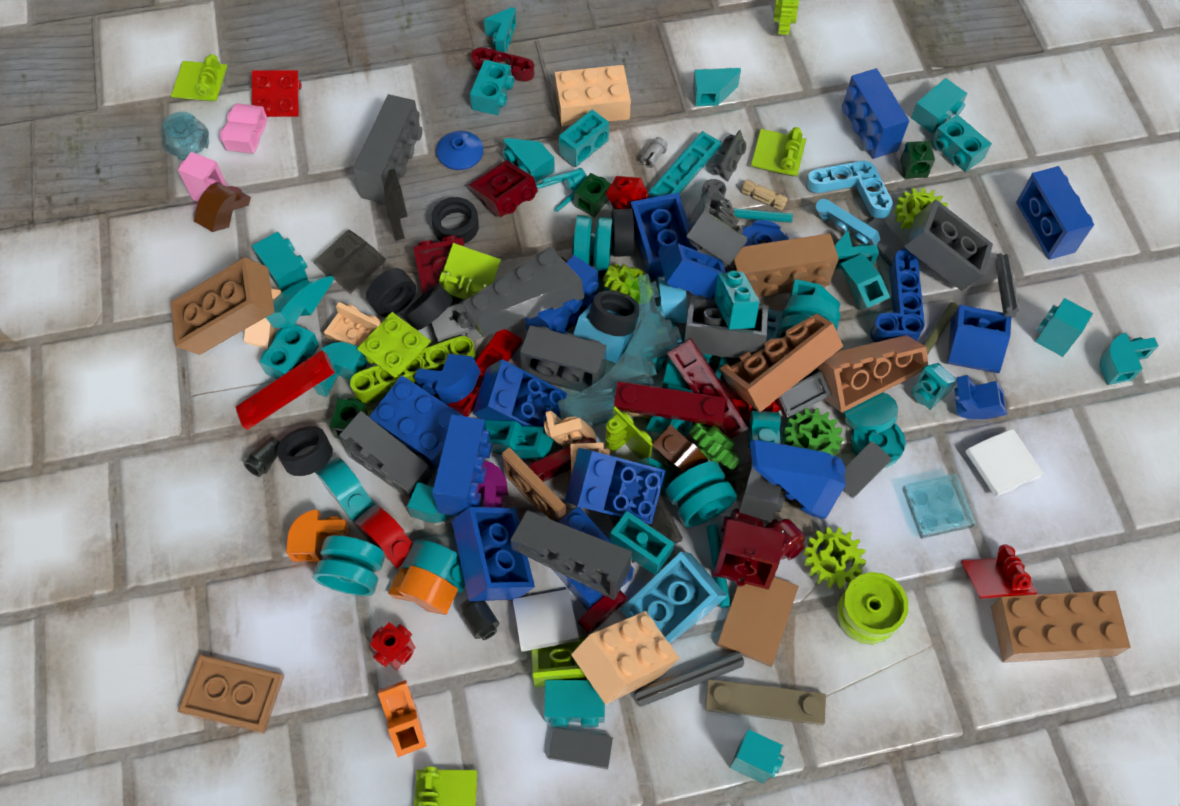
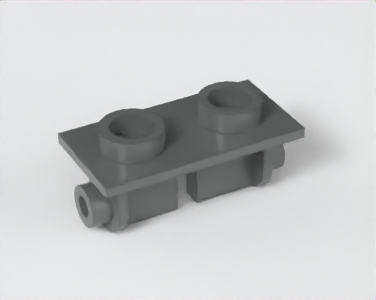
(732, 151)

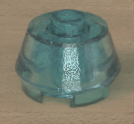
(184, 134)

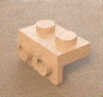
(351, 325)

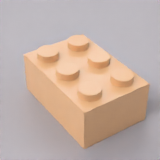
(592, 88)
(625, 656)

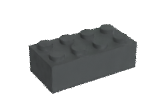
(387, 146)

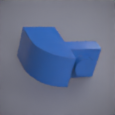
(453, 382)
(979, 401)

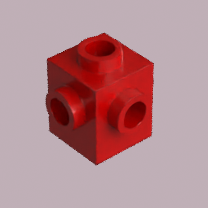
(626, 190)
(399, 652)

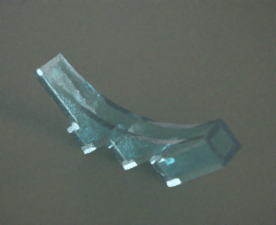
(650, 340)

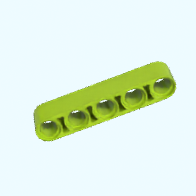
(375, 376)

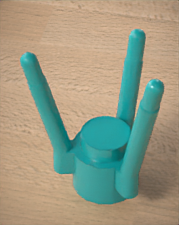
(571, 180)

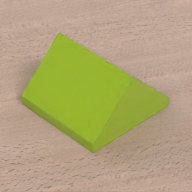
(556, 663)

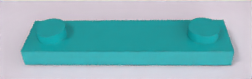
(686, 166)

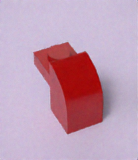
(385, 533)

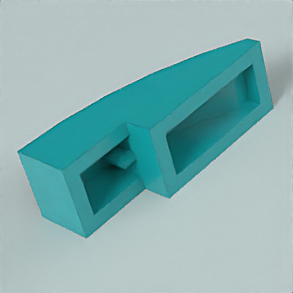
(298, 301)
(525, 441)

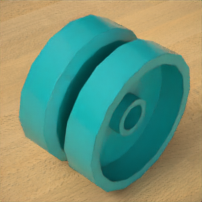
(590, 243)
(803, 307)
(701, 494)
(349, 565)

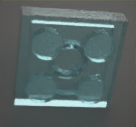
(938, 506)

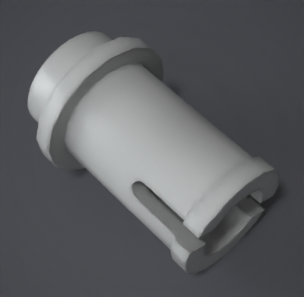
(657, 147)

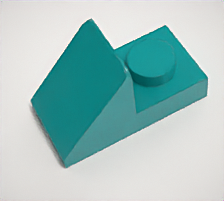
(501, 28)
(846, 251)

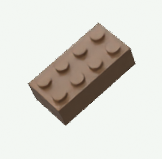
(777, 264)
(222, 306)
(1059, 626)

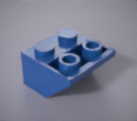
(690, 269)
(978, 338)

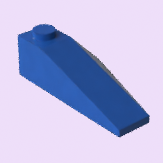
(805, 474)

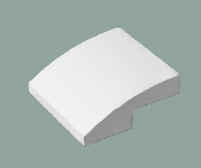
(1004, 462)
(545, 620)

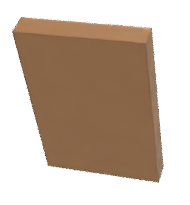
(532, 487)
(758, 620)
(231, 693)

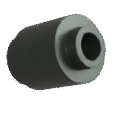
(479, 619)

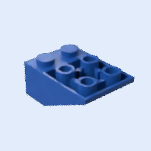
(516, 396)
(614, 485)

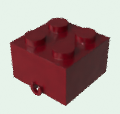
(749, 554)

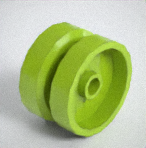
(872, 608)

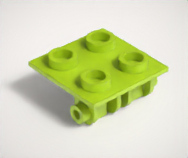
(200, 79)
(779, 151)
(468, 272)
(393, 345)
(622, 431)
(445, 787)

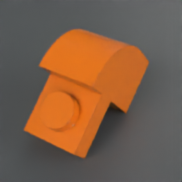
(307, 533)
(424, 589)
(402, 718)

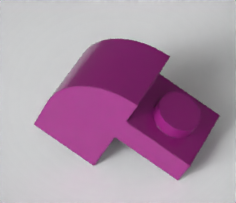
(494, 486)

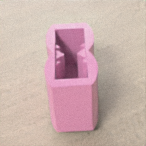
(243, 128)

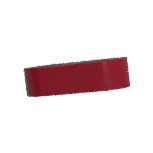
(601, 612)

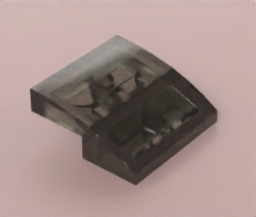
(395, 204)
(350, 261)

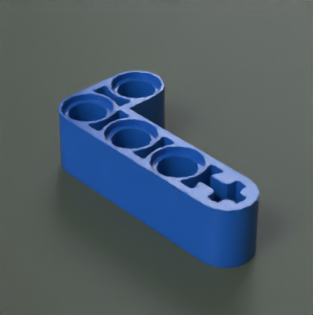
(902, 297)

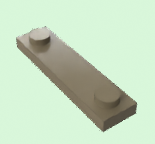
(765, 702)

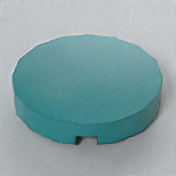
(873, 414)
(890, 441)

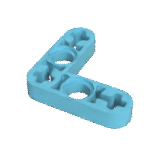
(858, 174)

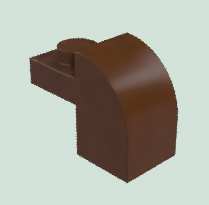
(217, 204)
(678, 450)

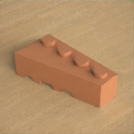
(782, 362)
(871, 369)

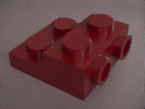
(504, 188)
(432, 259)

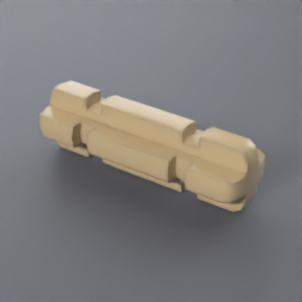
(764, 194)

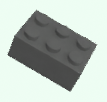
(948, 245)
(713, 336)
(563, 358)

